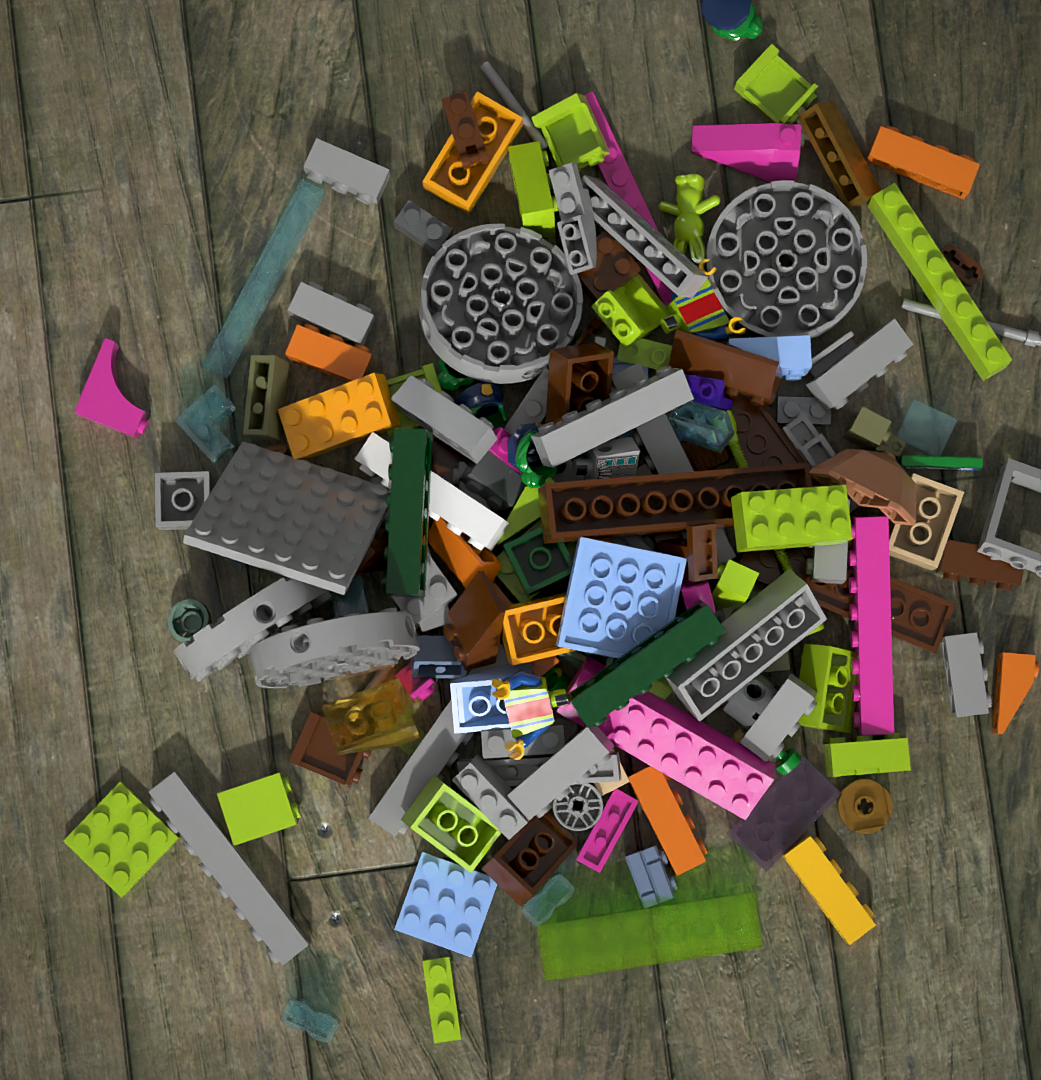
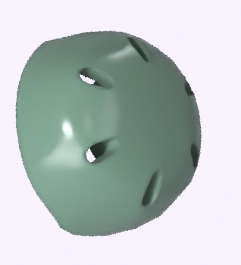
(190, 621)

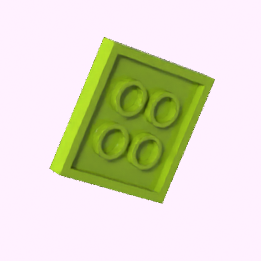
(121, 839)

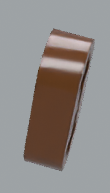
(965, 262)

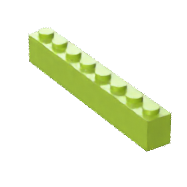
(939, 282)

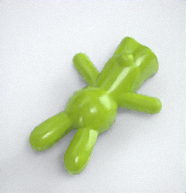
(688, 224)

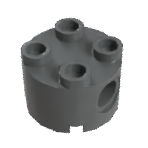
(750, 700)

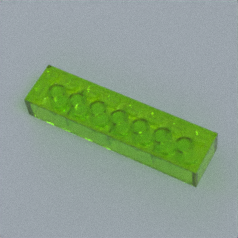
(649, 935)

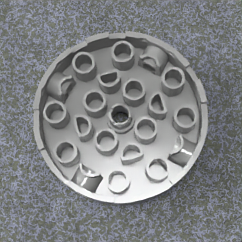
(795, 224)
(491, 338)
(247, 625)
(334, 648)

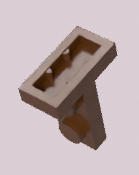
(698, 549)

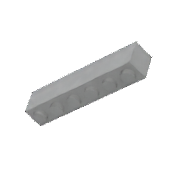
(612, 416)

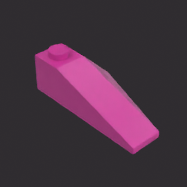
(760, 150)

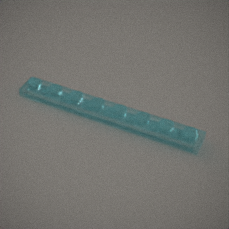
(264, 279)

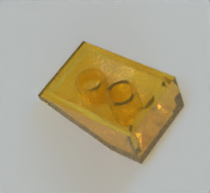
(371, 719)

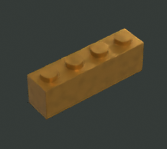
(839, 154)

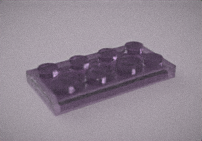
(784, 814)

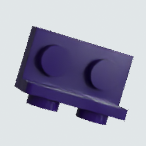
(709, 392)

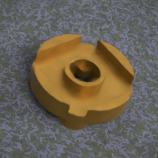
(877, 814)

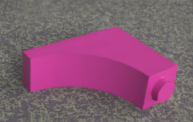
(103, 399)

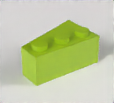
(533, 188)
(732, 586)
(866, 755)

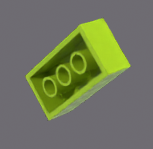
(791, 518)

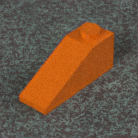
(1013, 680)

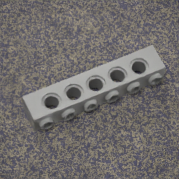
(643, 240)

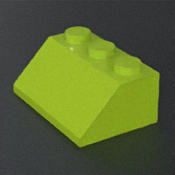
(830, 675)

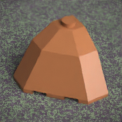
(872, 481)

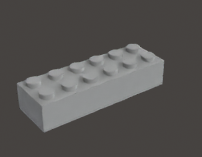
(752, 642)

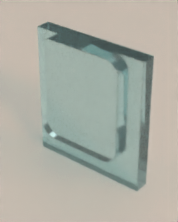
(926, 428)

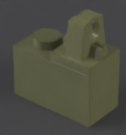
(873, 433)

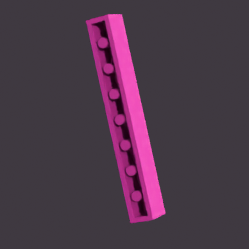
(871, 625)

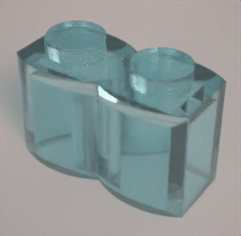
(553, 894)
(318, 1023)

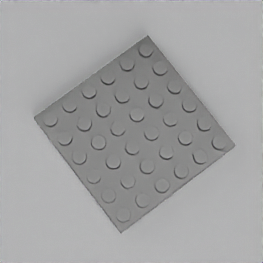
(290, 517)

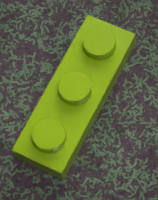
(441, 999)

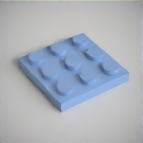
(446, 904)

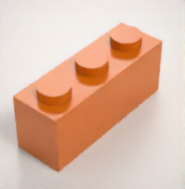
(328, 354)
(460, 555)

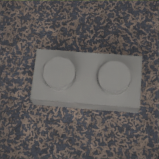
(792, 407)

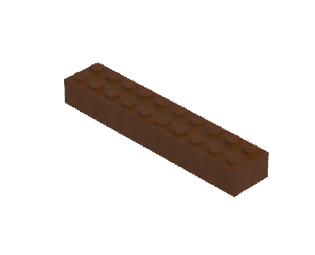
(655, 501)

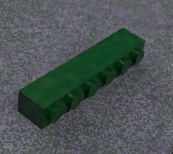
(408, 513)
(645, 664)

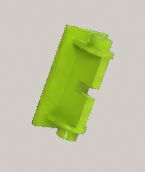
(647, 352)

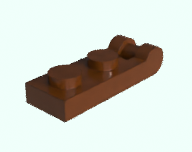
(464, 129)

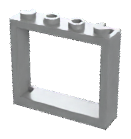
(998, 549)

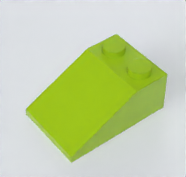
(524, 514)

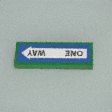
(941, 462)

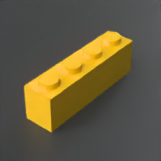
(828, 889)

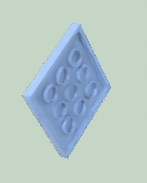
(617, 597)

